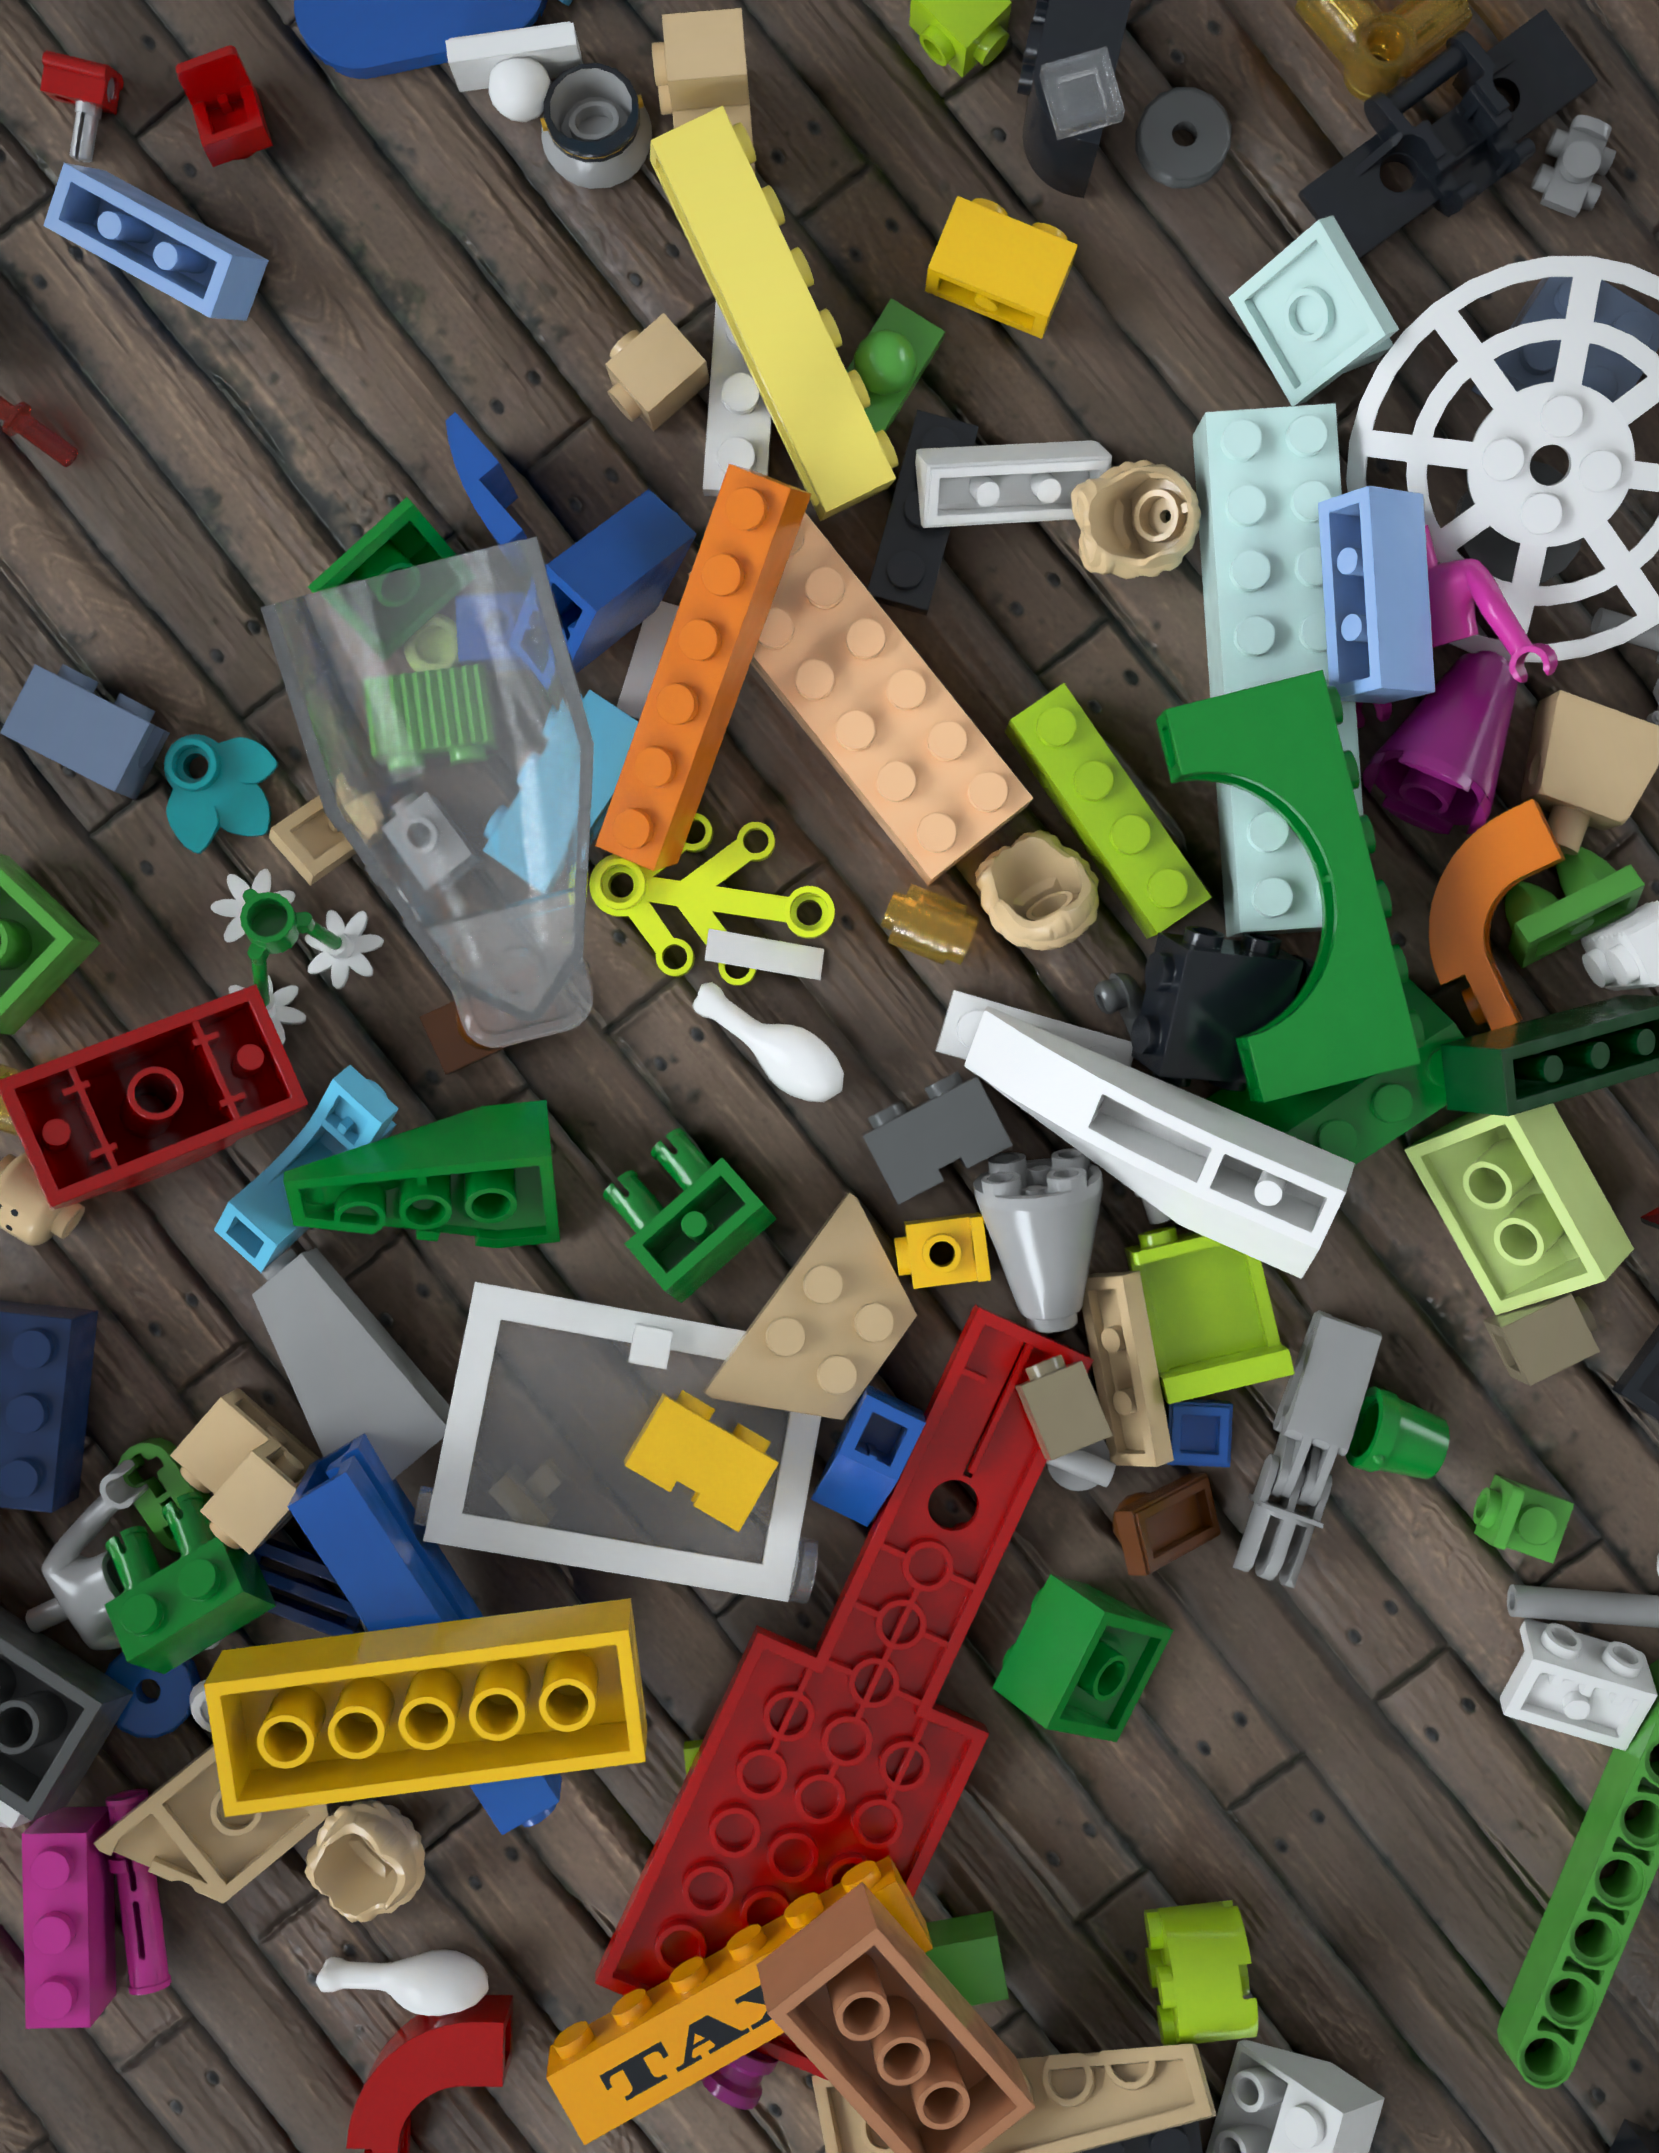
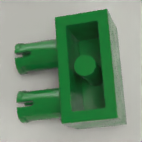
(699, 1227)
(190, 1603)

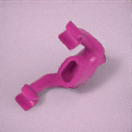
(1453, 595)

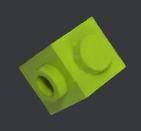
(961, 30)

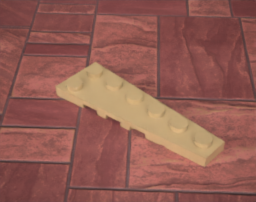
(1077, 2100)

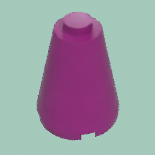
(1449, 749)

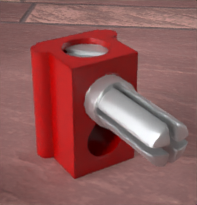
(89, 87)

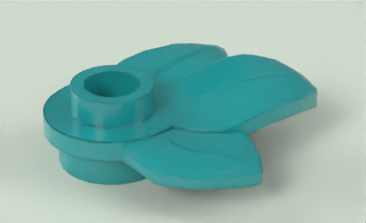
(224, 796)

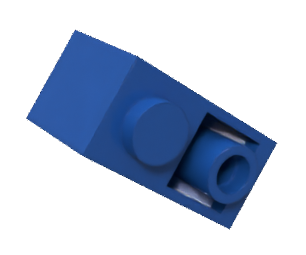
(869, 1455)

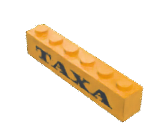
(697, 2017)

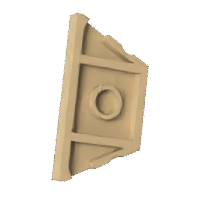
(822, 1326)
(188, 1838)

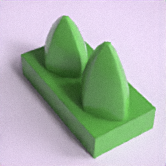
(1593, 900)

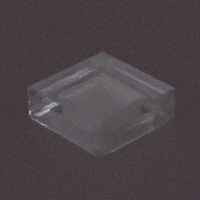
(1082, 93)

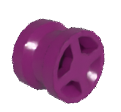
(740, 2081)

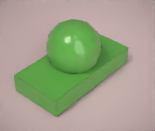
(894, 360)

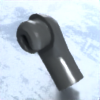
(1120, 994)

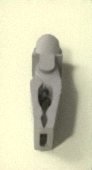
(1314, 1426)

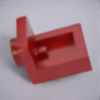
(224, 105)

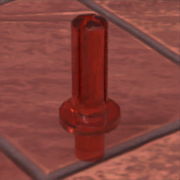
(18, 420)

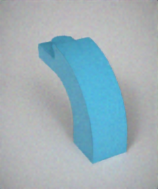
(347, 1117)

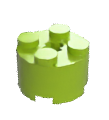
(1200, 1972)

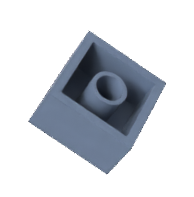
(1604, 369)

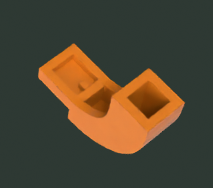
(1467, 896)

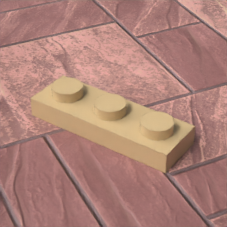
(1126, 1369)

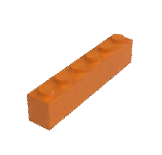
(702, 667)

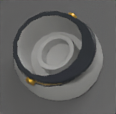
(595, 126)

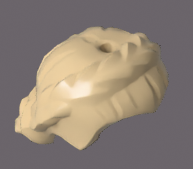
(1126, 520)
(1038, 892)
(366, 1860)

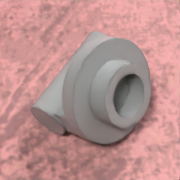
(1083, 1468)

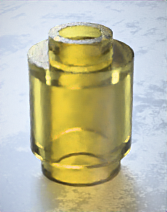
(929, 925)

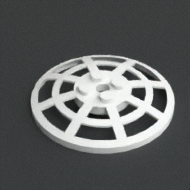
(1520, 423)

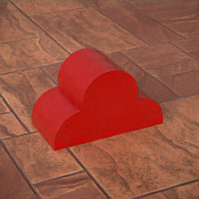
(152, 1098)

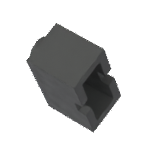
(946, 1127)

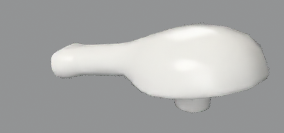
(787, 1053)
(423, 1984)

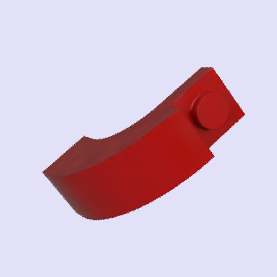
(427, 2057)

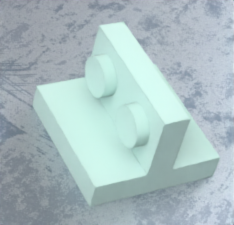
(1315, 312)

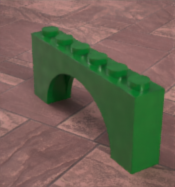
(1288, 752)

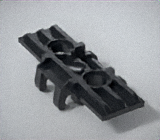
(1464, 147)

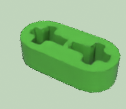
(155, 1498)

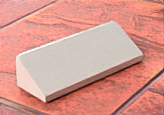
(1004, 481)

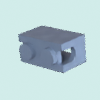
(85, 732)

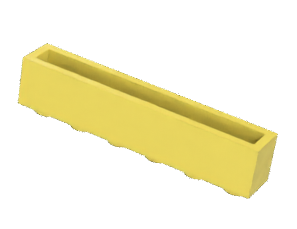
(772, 313)

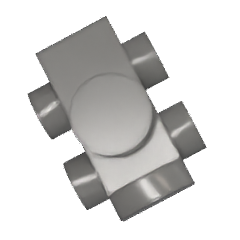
(1579, 156)

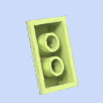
(1520, 1205)

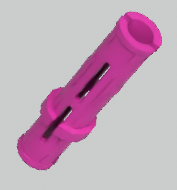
(139, 1909)

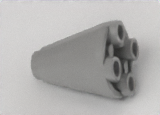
(1043, 1230)

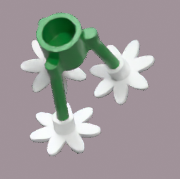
(275, 927)

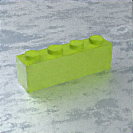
(1106, 811)

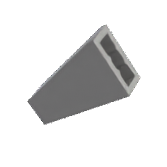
(347, 1364)

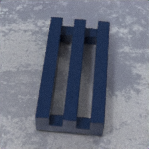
(296, 1610)

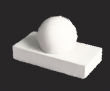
(514, 65)

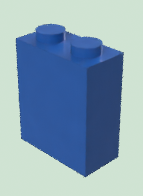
(617, 575)

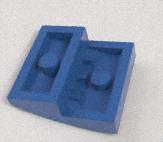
(483, 481)

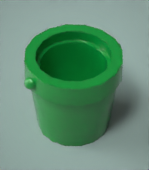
(1397, 1437)

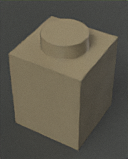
(1543, 1337)
(1062, 1407)

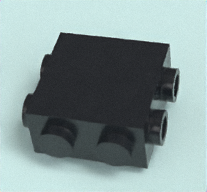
(1205, 996)

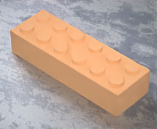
(881, 712)

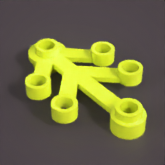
(700, 896)

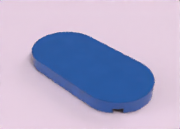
(401, 35)

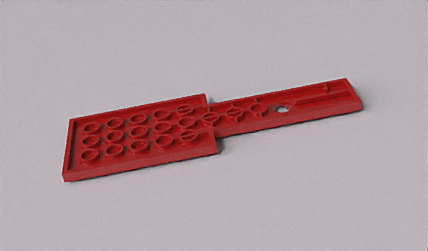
(843, 1744)

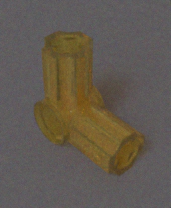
(1400, 36)

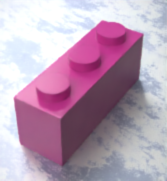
(67, 1919)

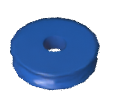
(154, 1716)

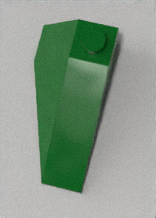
(461, 1175)

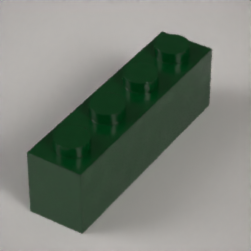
(1553, 1057)

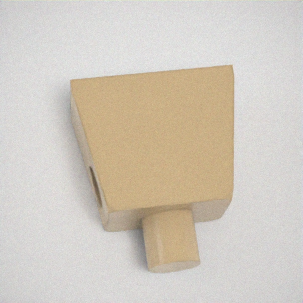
(1587, 765)

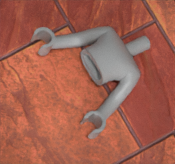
(86, 1583)

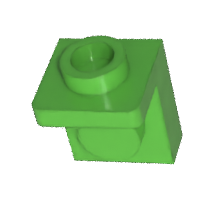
(1521, 1518)

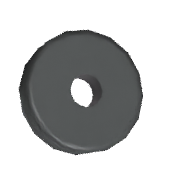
(1190, 111)

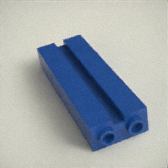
(397, 1580)

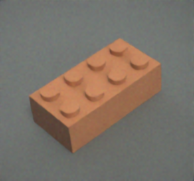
(892, 2031)

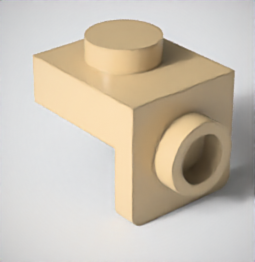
(311, 841)

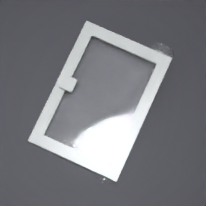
(541, 1438)

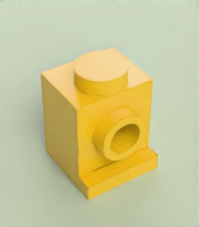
(969, 1243)

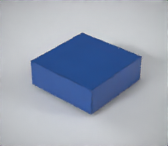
(1200, 1432)

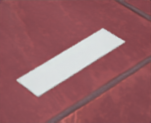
(646, 659)
(764, 954)

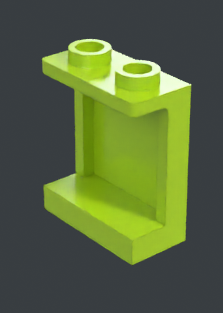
(1206, 1315)

